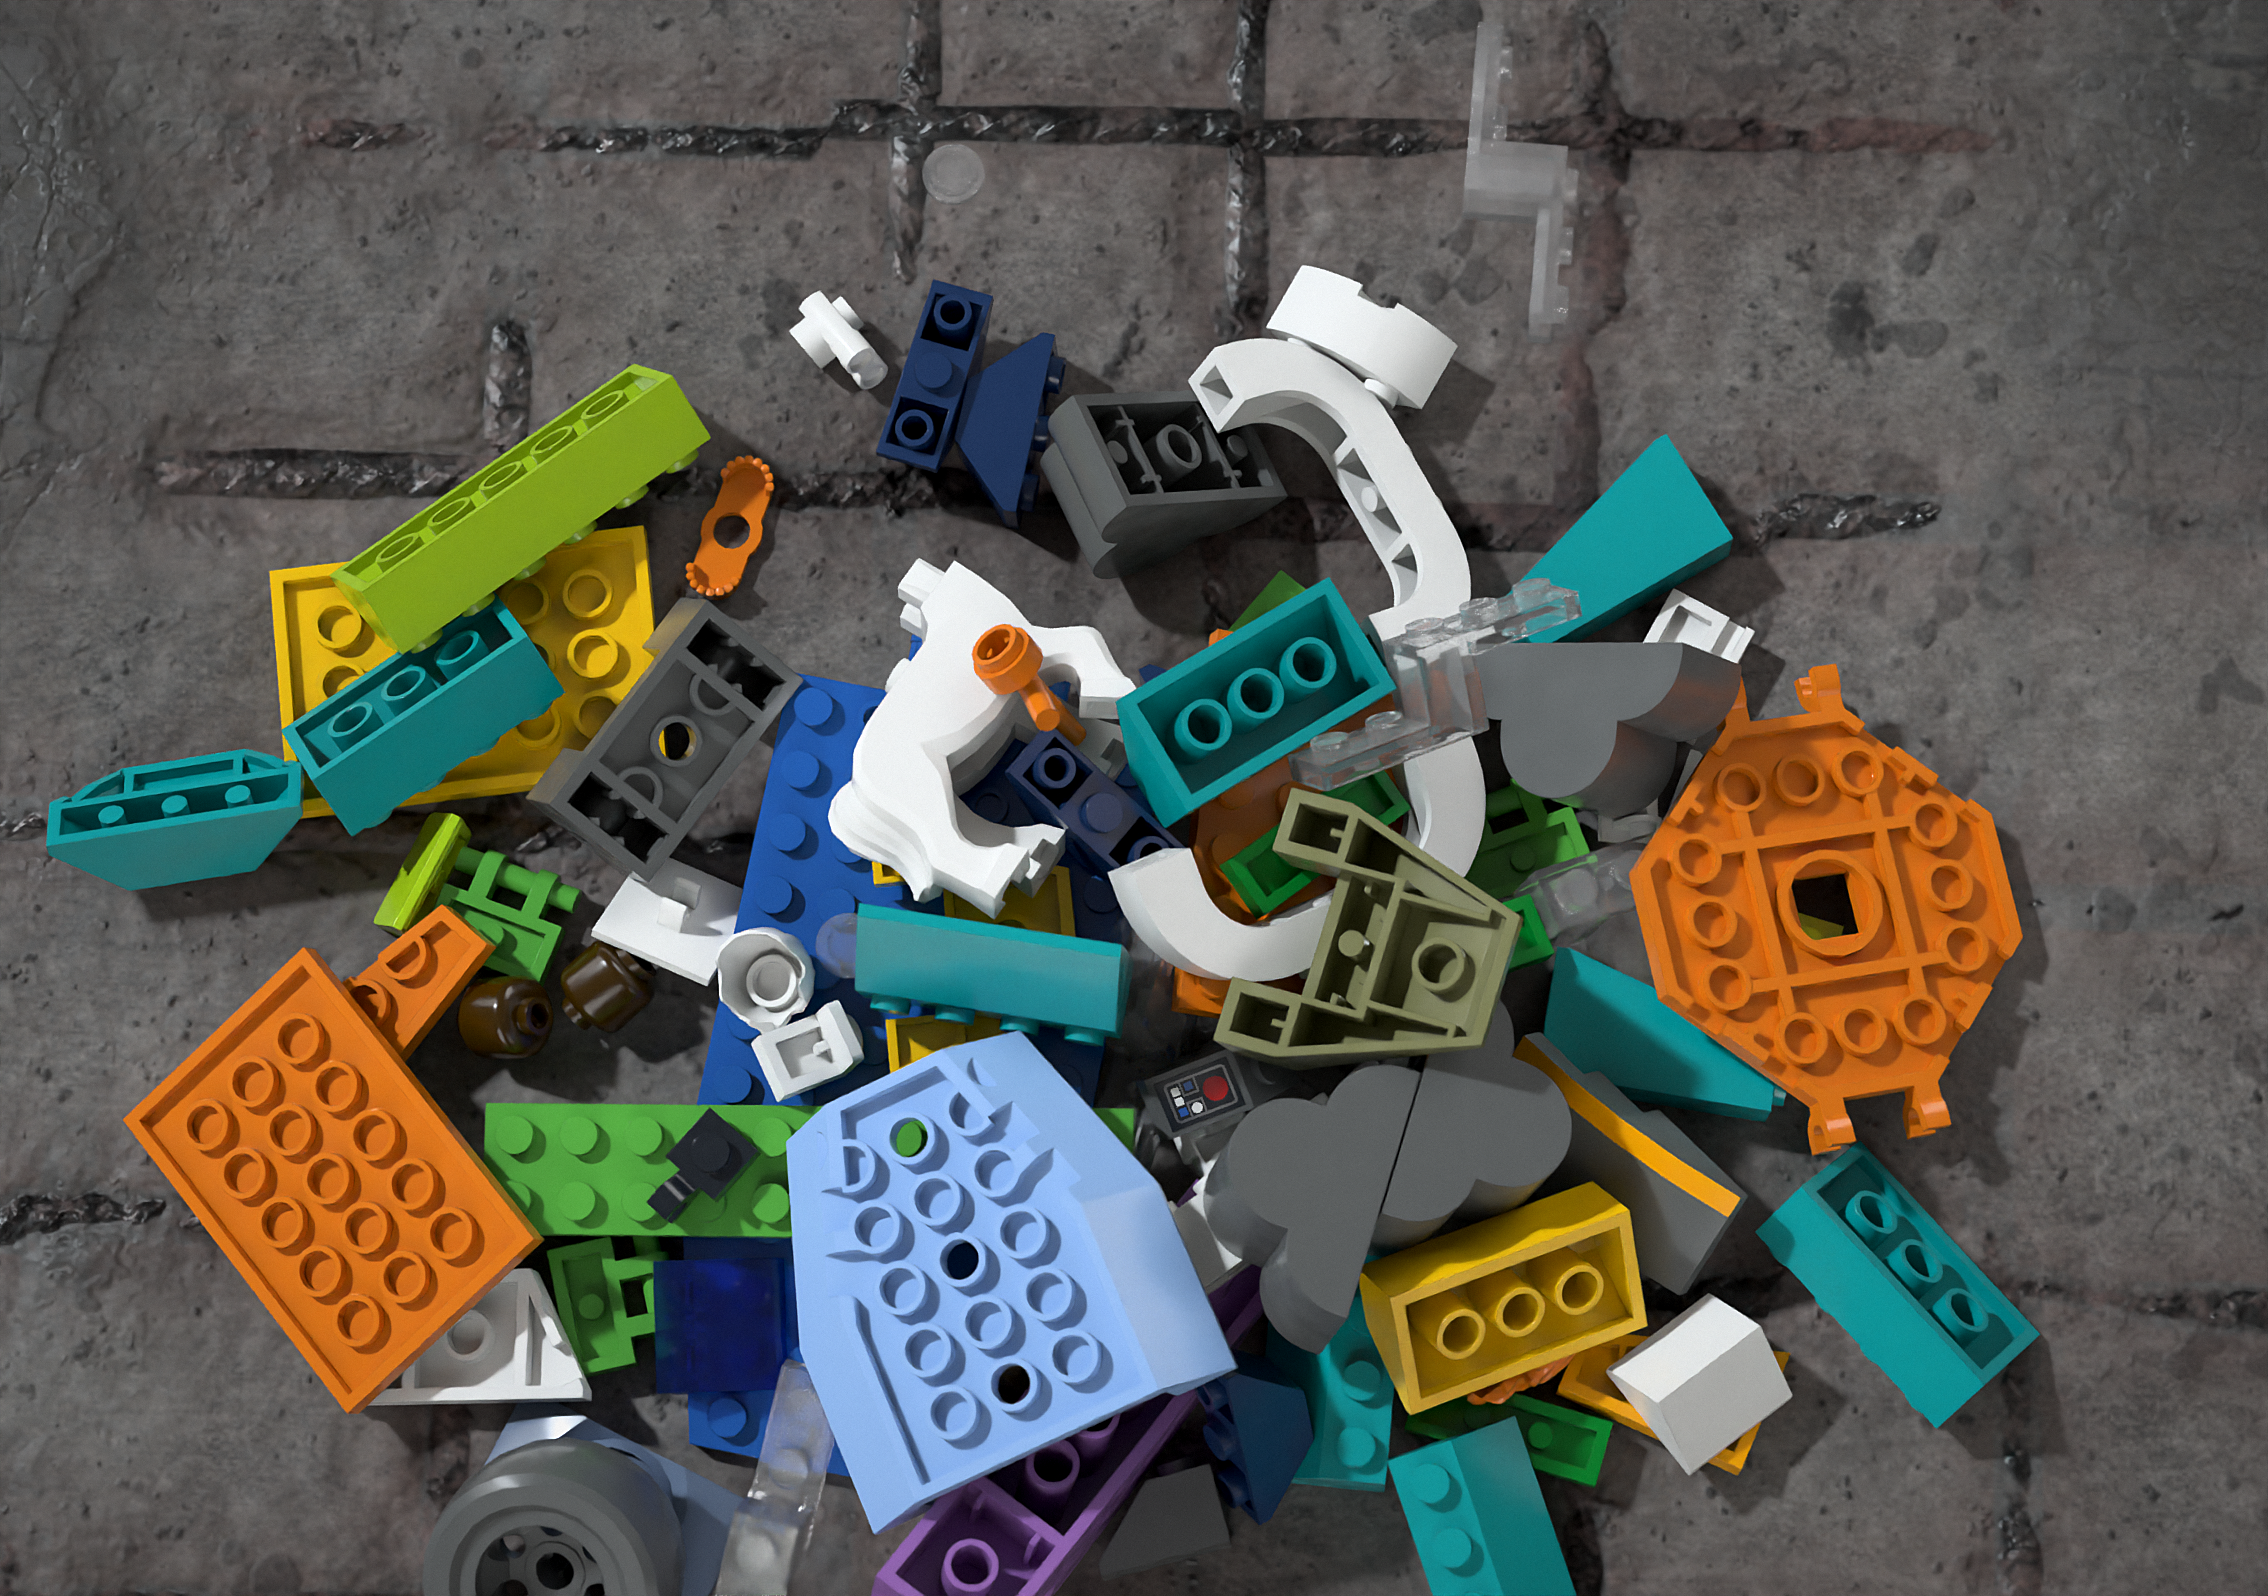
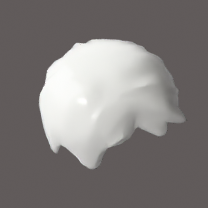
(765, 977)

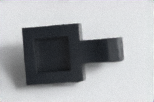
(709, 1160)

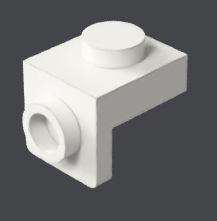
(810, 1051)

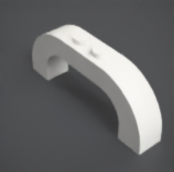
(1367, 458)
(1185, 928)

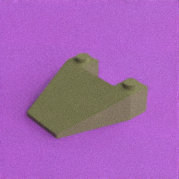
(1401, 961)

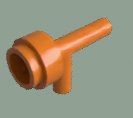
(1008, 663)

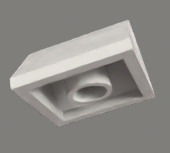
(1702, 1381)

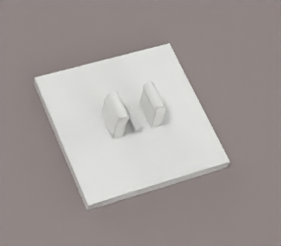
(673, 919)

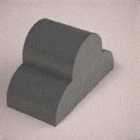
(1152, 476)
(1602, 718)
(1473, 1141)
(1305, 1194)

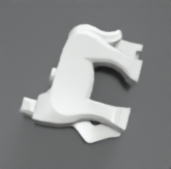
(948, 730)

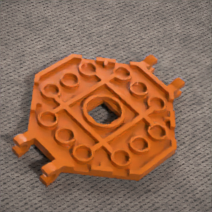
(1923, 885)

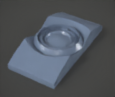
(700, 1504)

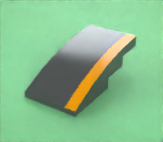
(1645, 1162)

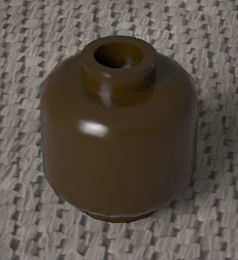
(606, 987)
(505, 1017)

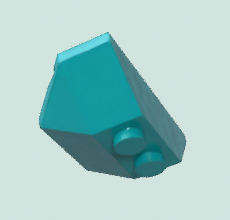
(178, 819)

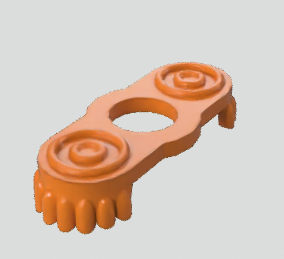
(746, 494)

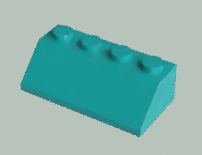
(1249, 701)
(422, 715)
(991, 973)
(1897, 1283)
(1346, 1402)
(1480, 1516)

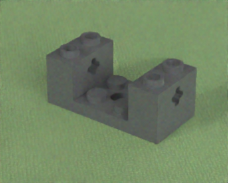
(621, 789)

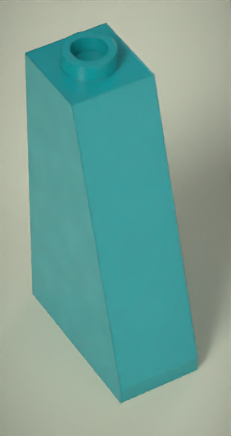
(1633, 544)
(1644, 1047)

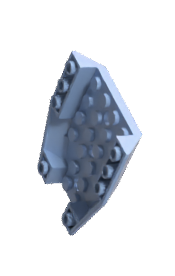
(1071, 1279)

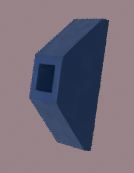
(935, 376)
(1007, 424)
(1073, 794)
(1256, 1431)

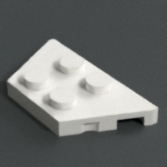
(497, 1353)

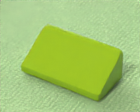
(423, 873)

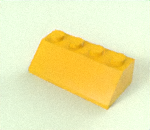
(1504, 1295)

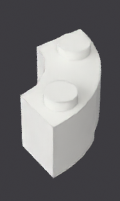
(1384, 347)

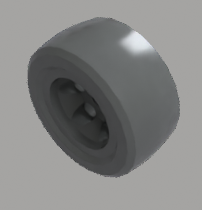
(564, 1501)

